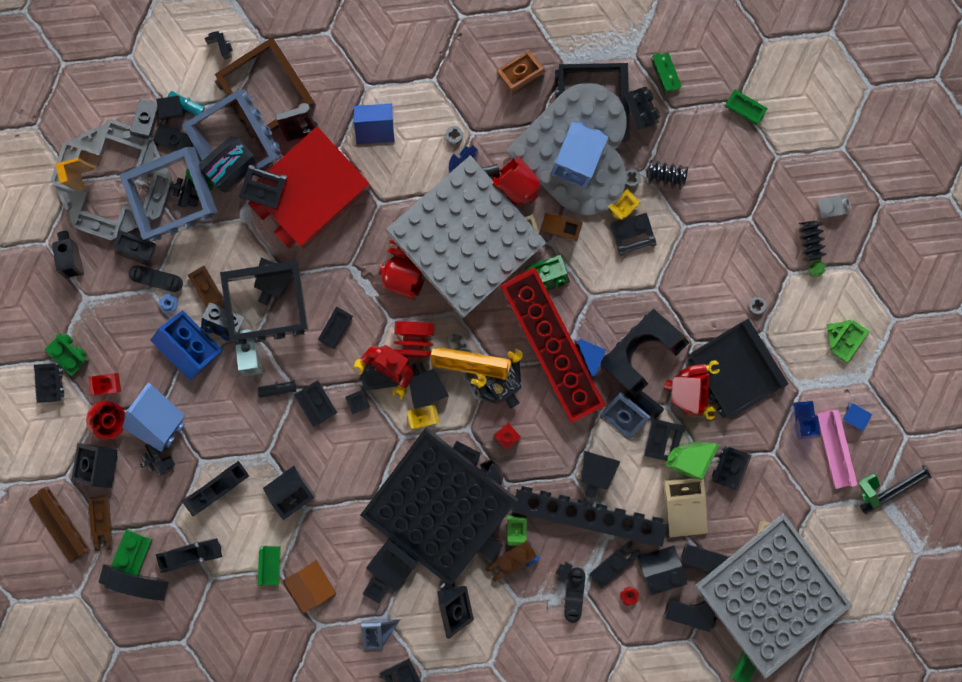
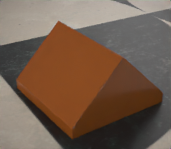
(521, 72)
(309, 586)

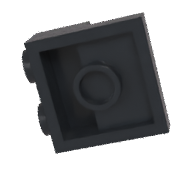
(642, 107)

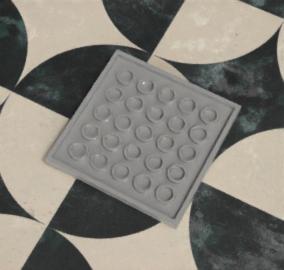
(465, 236)
(773, 595)

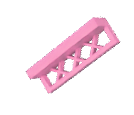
(836, 449)

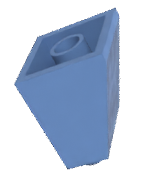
(579, 154)
(153, 418)

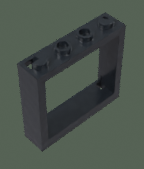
(622, 68)
(262, 271)

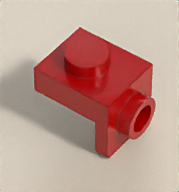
(104, 384)

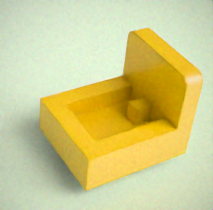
(624, 206)
(422, 416)

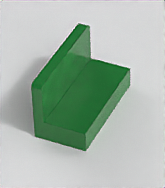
(269, 565)
(743, 669)

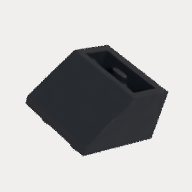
(289, 492)

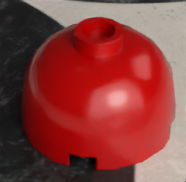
(105, 420)

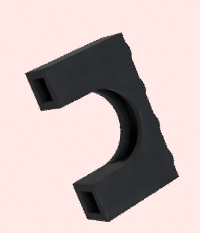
(651, 328)
(699, 614)

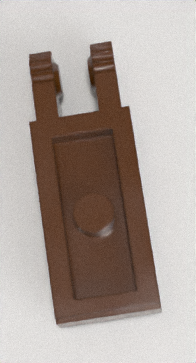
(206, 287)
(100, 521)
(512, 560)

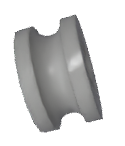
(450, 130)
(637, 178)
(762, 308)

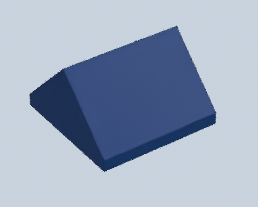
(374, 123)
(591, 355)

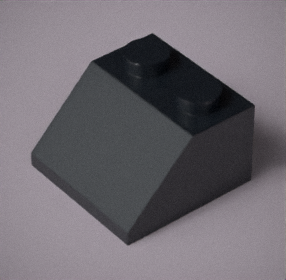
(94, 465)
(662, 570)

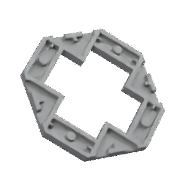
(94, 142)

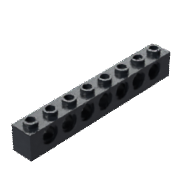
(655, 536)

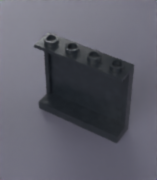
(744, 366)

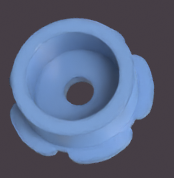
(173, 303)

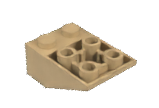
(685, 506)

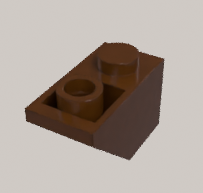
(561, 227)

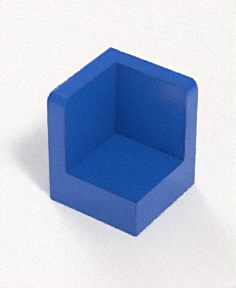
(857, 416)

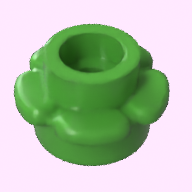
(817, 268)

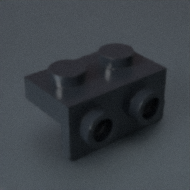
(215, 321)
(48, 382)
(731, 468)

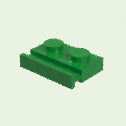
(131, 552)

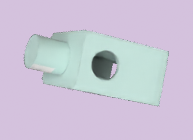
(249, 362)

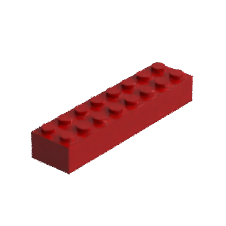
(552, 344)

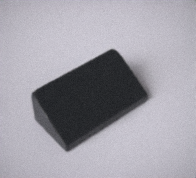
(646, 403)

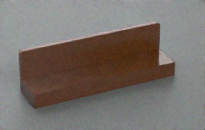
(58, 524)

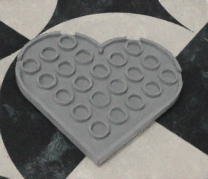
(543, 139)

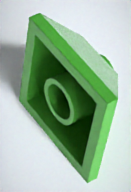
(692, 459)

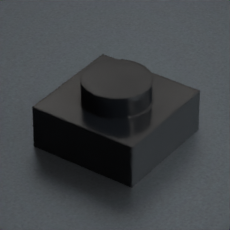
(357, 401)
(563, 571)
(375, 590)

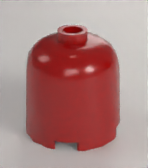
(518, 182)
(401, 277)

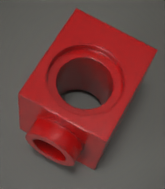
(507, 435)

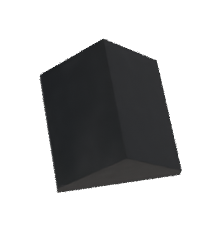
(455, 609)

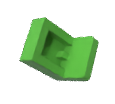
(516, 529)

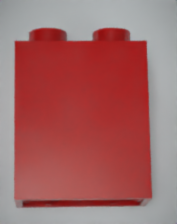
(316, 191)

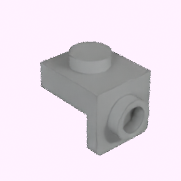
(834, 206)

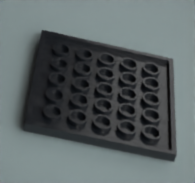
(438, 506)

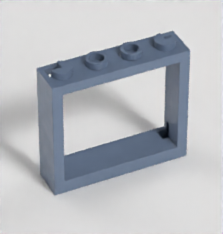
(253, 115)
(209, 208)

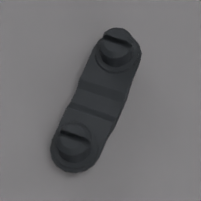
(155, 278)
(574, 595)

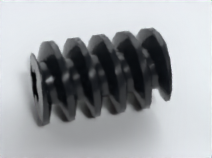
(666, 174)
(812, 240)

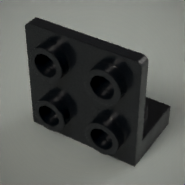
(392, 564)

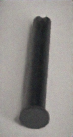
(898, 489)

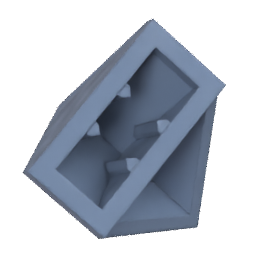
(377, 632)

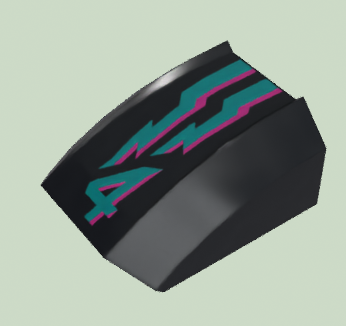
(228, 164)

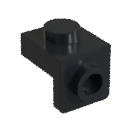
(224, 45)

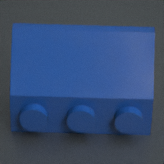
(186, 345)

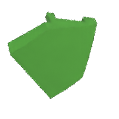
(846, 338)

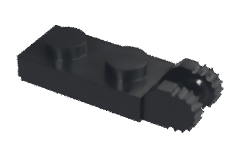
(613, 565)

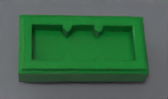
(746, 107)

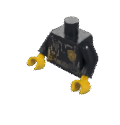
(496, 389)

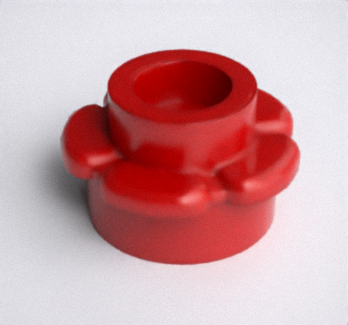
(634, 596)

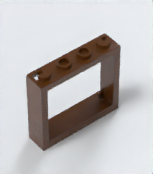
(222, 84)

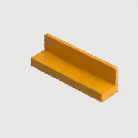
(70, 172)
(470, 362)

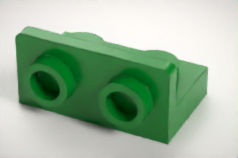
(665, 72)
(552, 272)
(67, 354)

